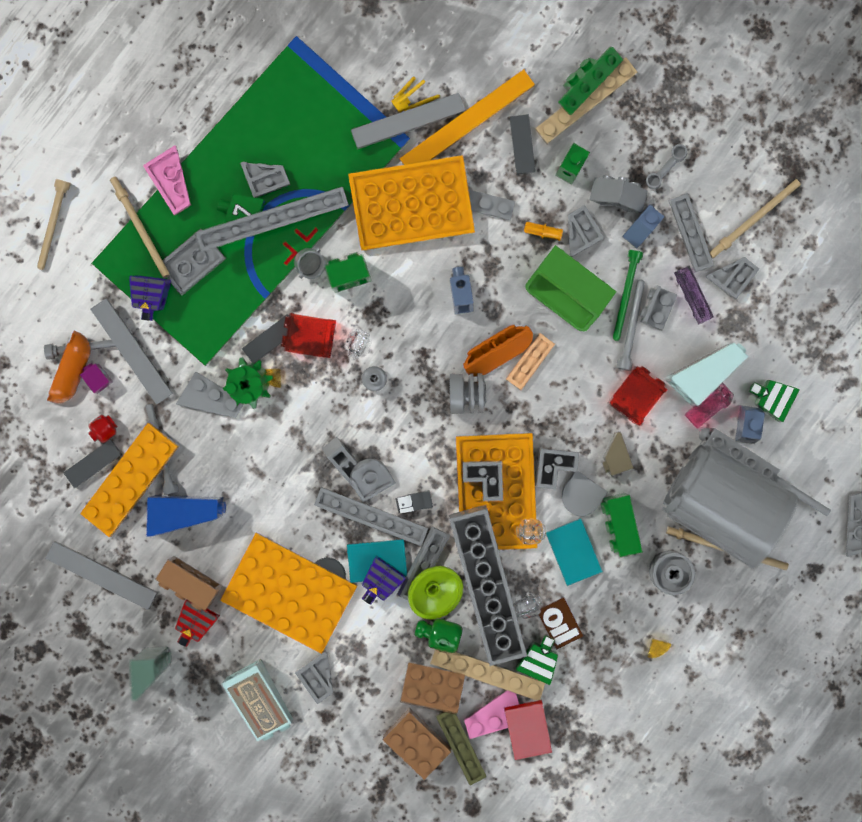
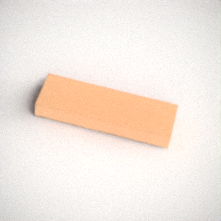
(530, 361)

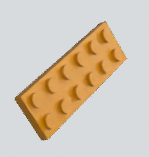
(129, 479)

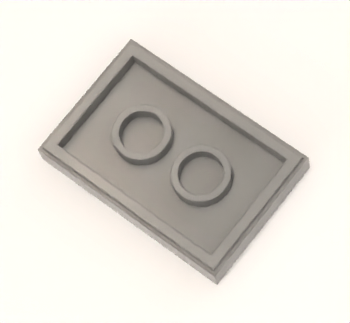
(190, 265)

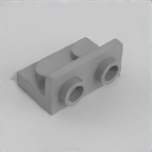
(658, 307)

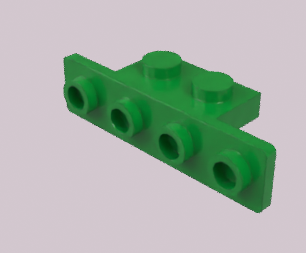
(588, 78)

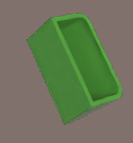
(569, 289)

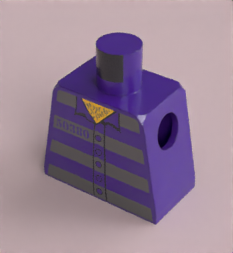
(149, 294)
(381, 580)

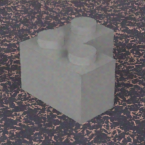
(618, 193)
(550, 462)
(489, 474)

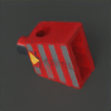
(194, 623)

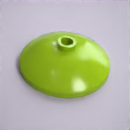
(440, 598)

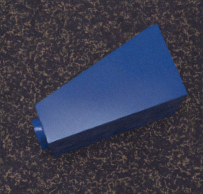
(179, 512)

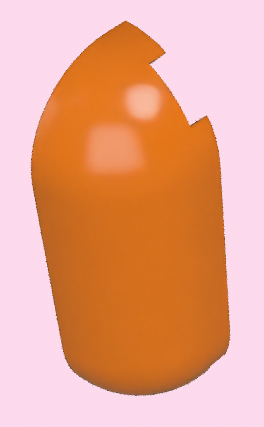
(498, 350)
(69, 370)

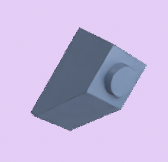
(643, 226)

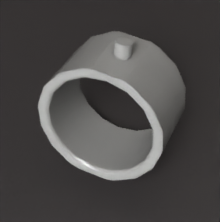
(318, 272)

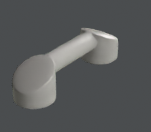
(678, 154)

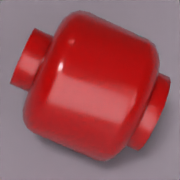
(102, 428)

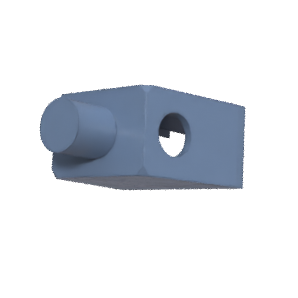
(461, 297)
(749, 424)

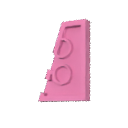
(169, 179)
(491, 716)

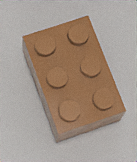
(188, 583)
(432, 688)
(416, 743)

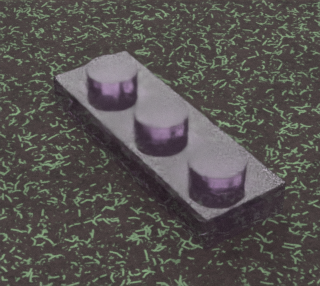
(693, 295)

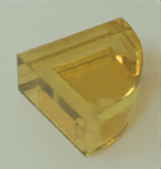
(276, 373)
(657, 648)

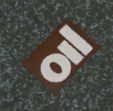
(560, 623)

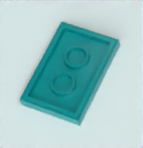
(573, 552)
(362, 555)

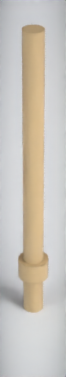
(122, 196)
(726, 242)

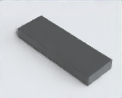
(522, 144)
(265, 342)
(92, 463)

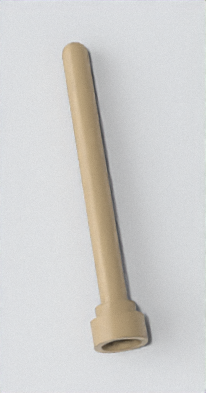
(60, 187)

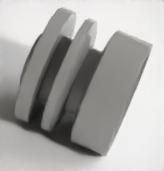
(467, 393)

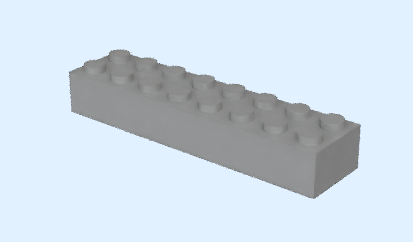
(487, 585)

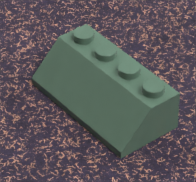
(147, 668)

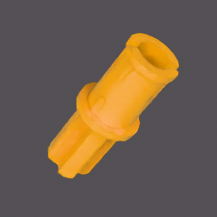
(543, 230)

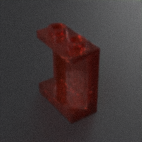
(637, 395)

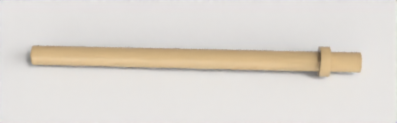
(680, 533)

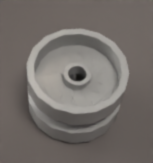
(680, 580)

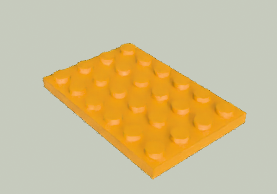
(411, 202)
(517, 478)
(288, 593)

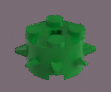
(258, 382)

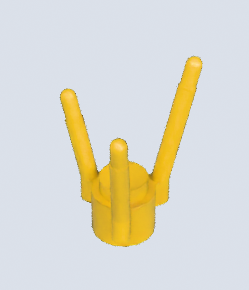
(401, 100)

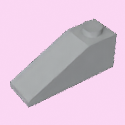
(340, 458)

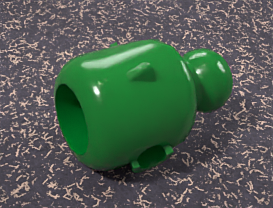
(441, 635)

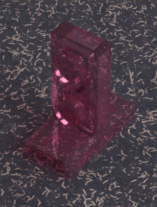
(718, 399)

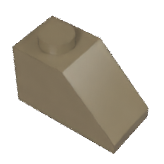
(616, 456)

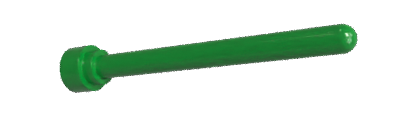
(634, 259)

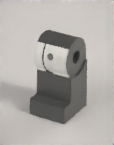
(414, 502)

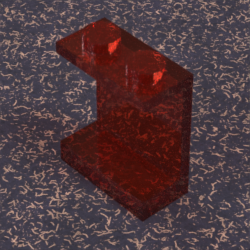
(308, 335)

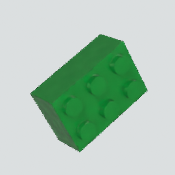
(348, 272)
(621, 525)

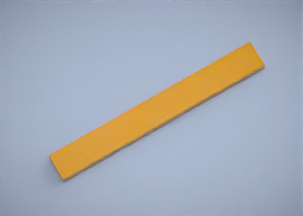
(470, 119)

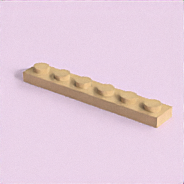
(561, 120)
(489, 674)

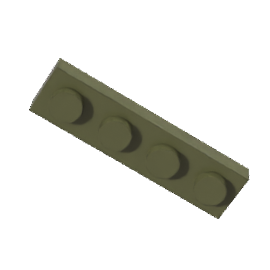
(461, 747)

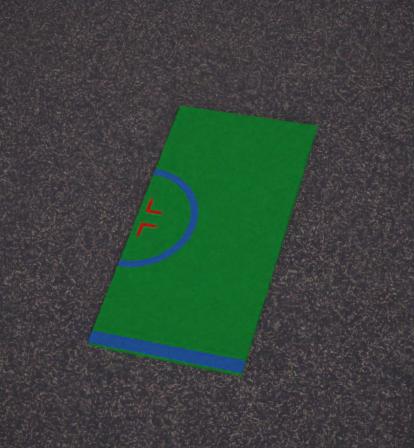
(289, 117)

